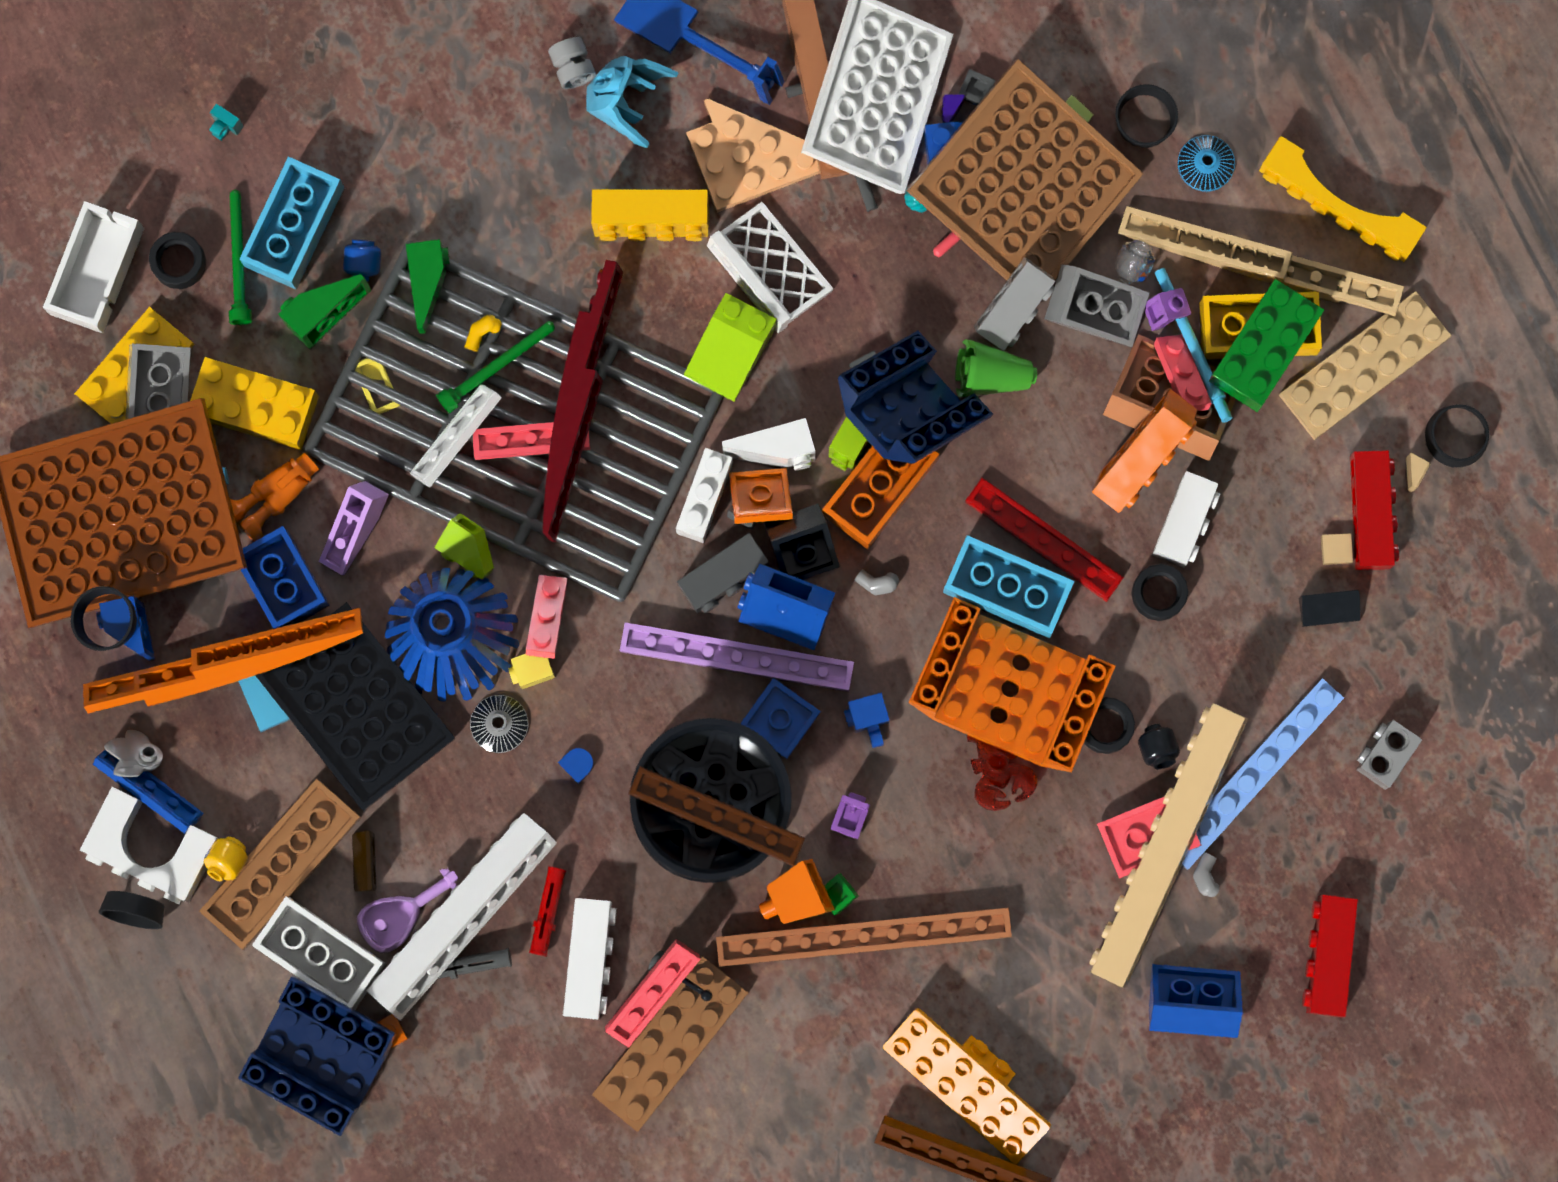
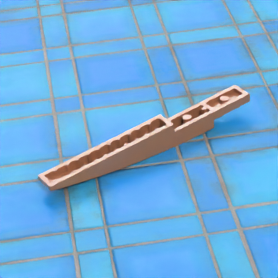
(809, 60)

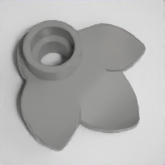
(132, 754)

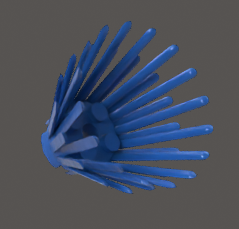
(457, 644)

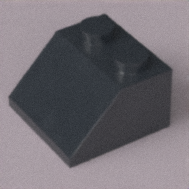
(803, 543)

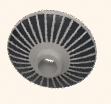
(510, 734)

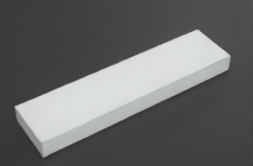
(455, 435)

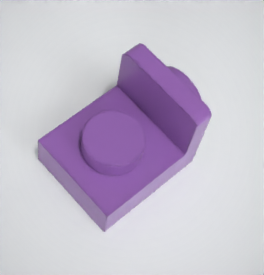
(1166, 308)

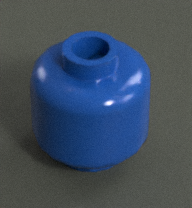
(362, 258)

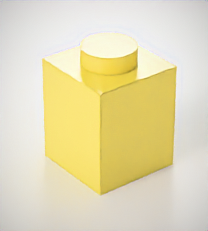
(530, 670)

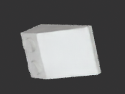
(777, 446)

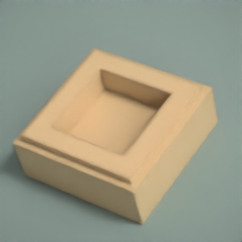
(1336, 549)

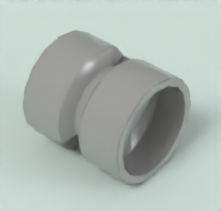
(573, 66)

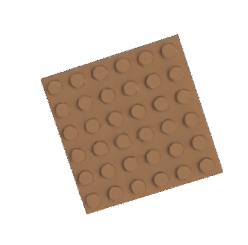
(1024, 177)

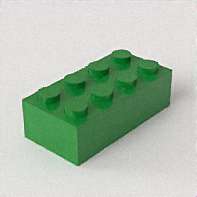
(1266, 345)

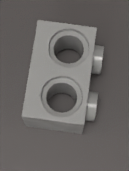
(1394, 758)

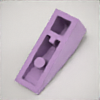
(352, 526)

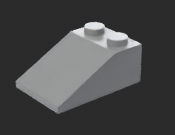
(1096, 305)

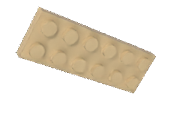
(1364, 366)

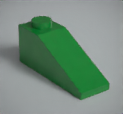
(427, 276)

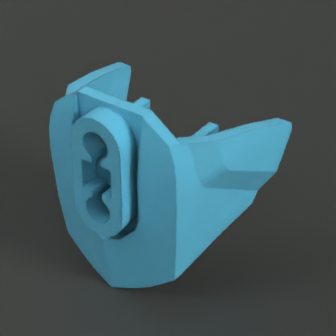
(606, 91)

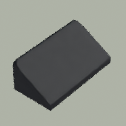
(1330, 608)

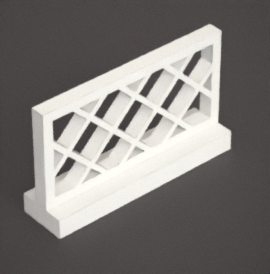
(747, 276)

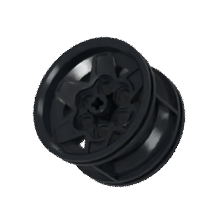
(722, 743)

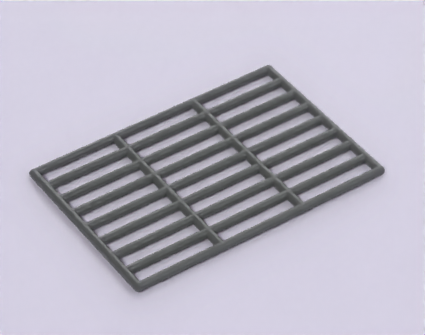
(488, 345)

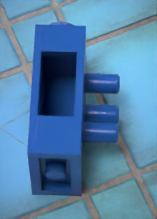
(785, 606)

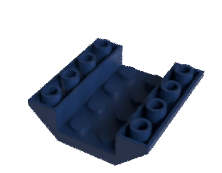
(905, 404)
(318, 1056)

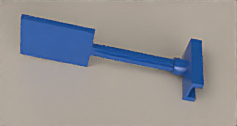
(669, 21)

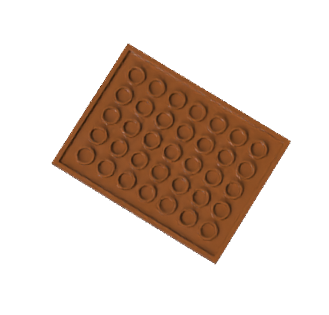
(119, 510)

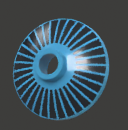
(1203, 176)

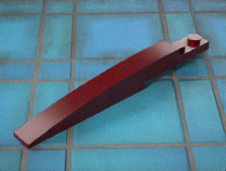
(577, 397)

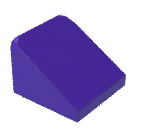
(951, 106)

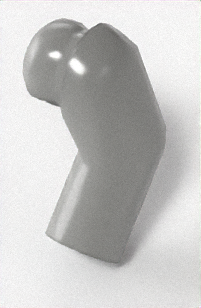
(878, 585)
(1203, 876)

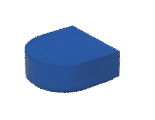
(577, 764)

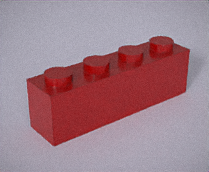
(1373, 510)
(1331, 956)

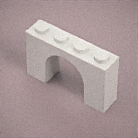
(108, 844)

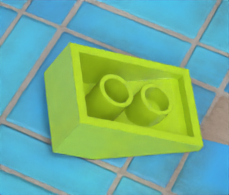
(730, 347)

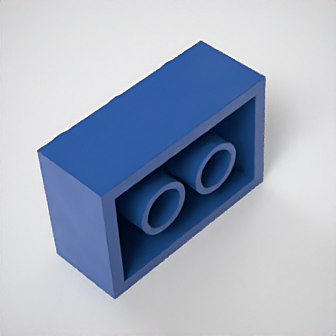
(282, 579)

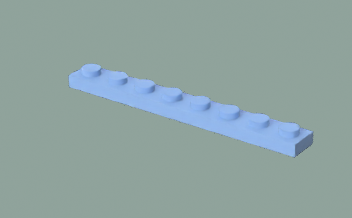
(1264, 764)

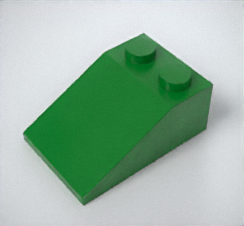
(319, 310)

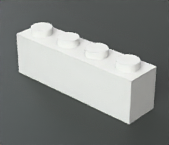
(588, 959)

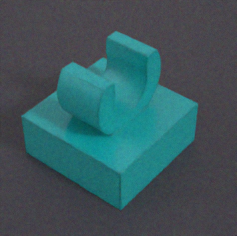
(224, 122)

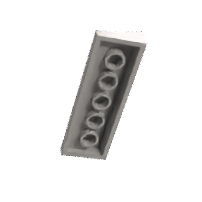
(156, 378)

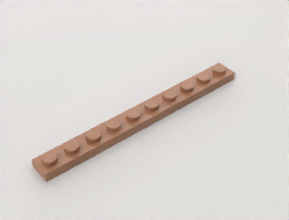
(864, 937)

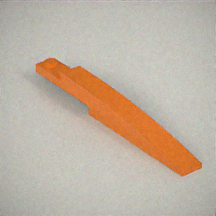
(223, 662)

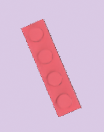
(514, 441)
(652, 993)

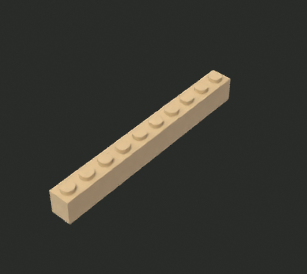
(1168, 845)

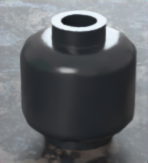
(1159, 746)

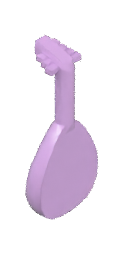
(390, 920)

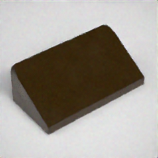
(364, 861)

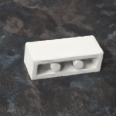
(704, 495)
(1186, 519)

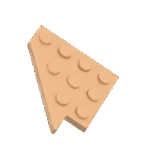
(746, 156)

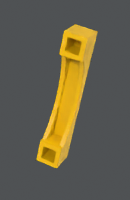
(1289, 169)

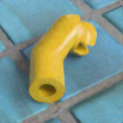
(479, 328)

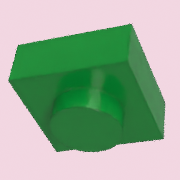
(840, 893)

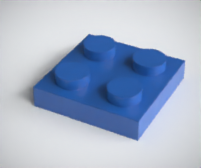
(781, 717)

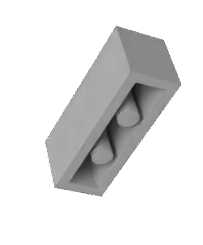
(1015, 304)

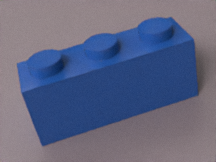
(1195, 1001)

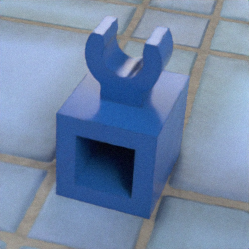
(868, 715)

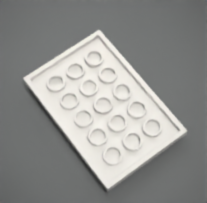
(877, 93)

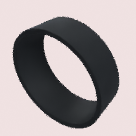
(1150, 90)
(1438, 454)
(78, 613)
(132, 910)

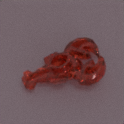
(998, 772)

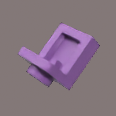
(850, 815)

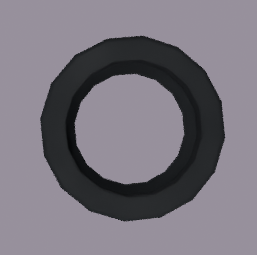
(171, 239)
(1159, 614)
(1128, 730)

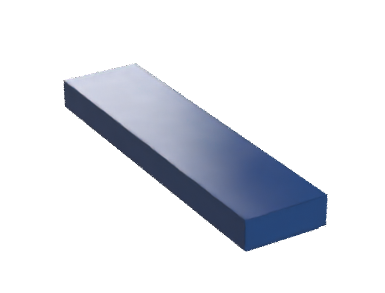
(153, 794)

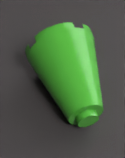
(991, 371)

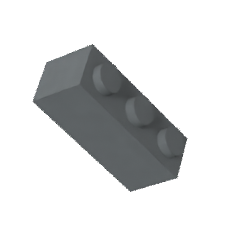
(722, 574)

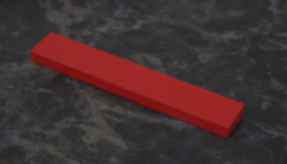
(1044, 539)

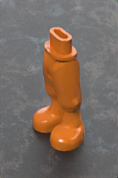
(277, 490)

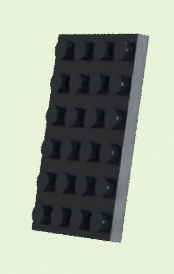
(359, 715)

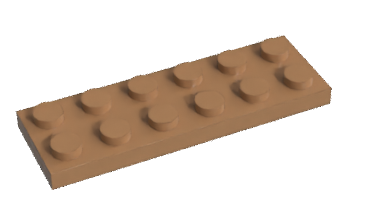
(280, 864)
(669, 1045)

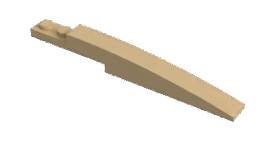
(1260, 261)

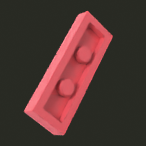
(1182, 371)
(546, 616)

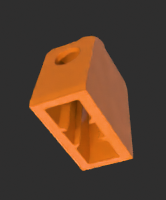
(797, 894)

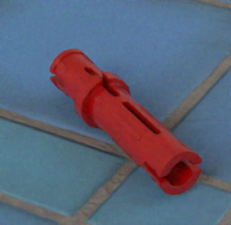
(540, 945)

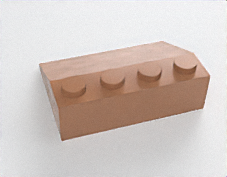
(1144, 385)

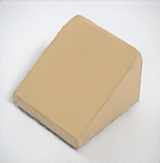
(1415, 471)

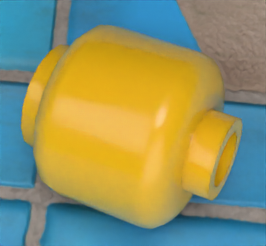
(225, 859)

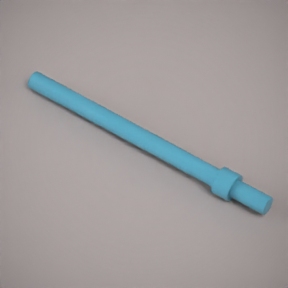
(1216, 394)

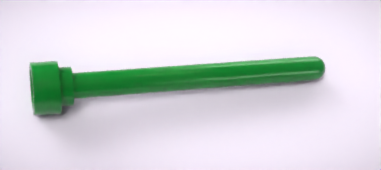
(240, 312)
(451, 397)

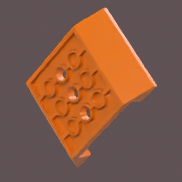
(1053, 697)

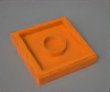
(760, 496)

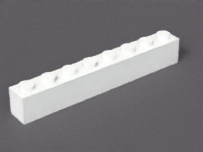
(461, 916)

